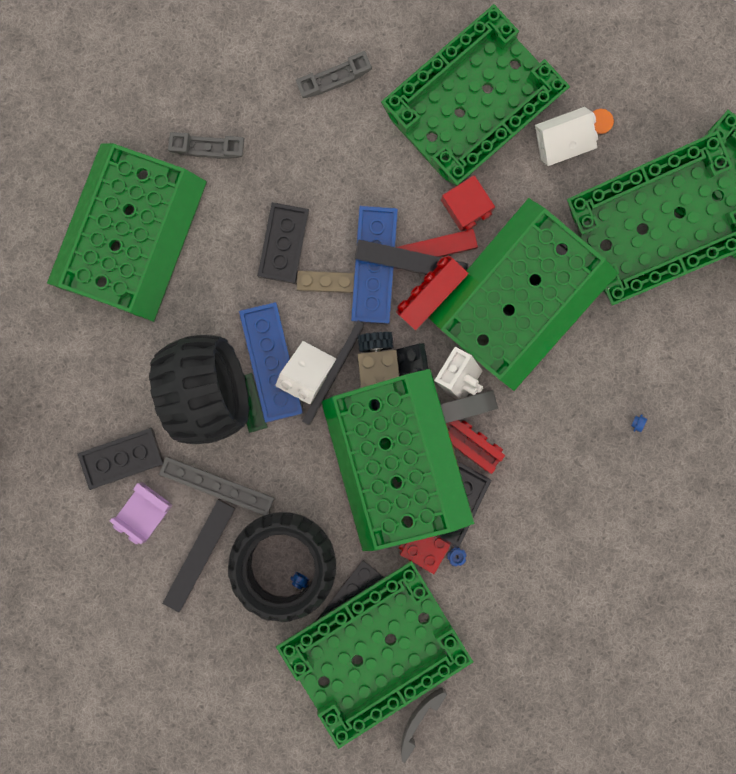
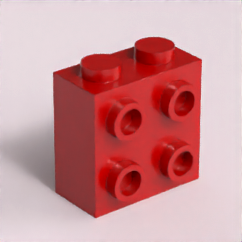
(468, 204)
(425, 552)

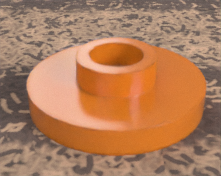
(604, 121)

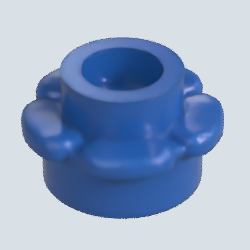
(639, 423)
(451, 556)
(299, 580)

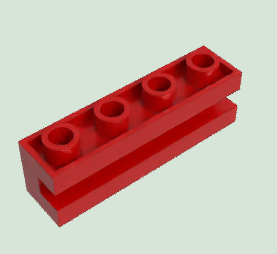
(431, 292)
(475, 445)

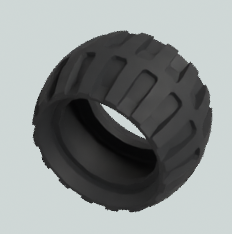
(199, 389)
(251, 593)

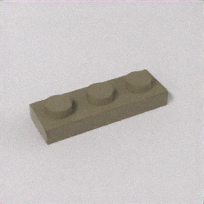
(325, 281)

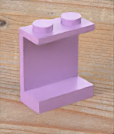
(141, 514)

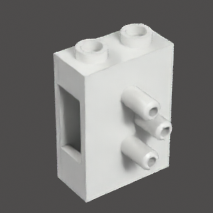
(566, 136)
(305, 372)
(459, 375)

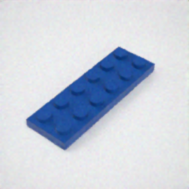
(374, 281)
(268, 358)

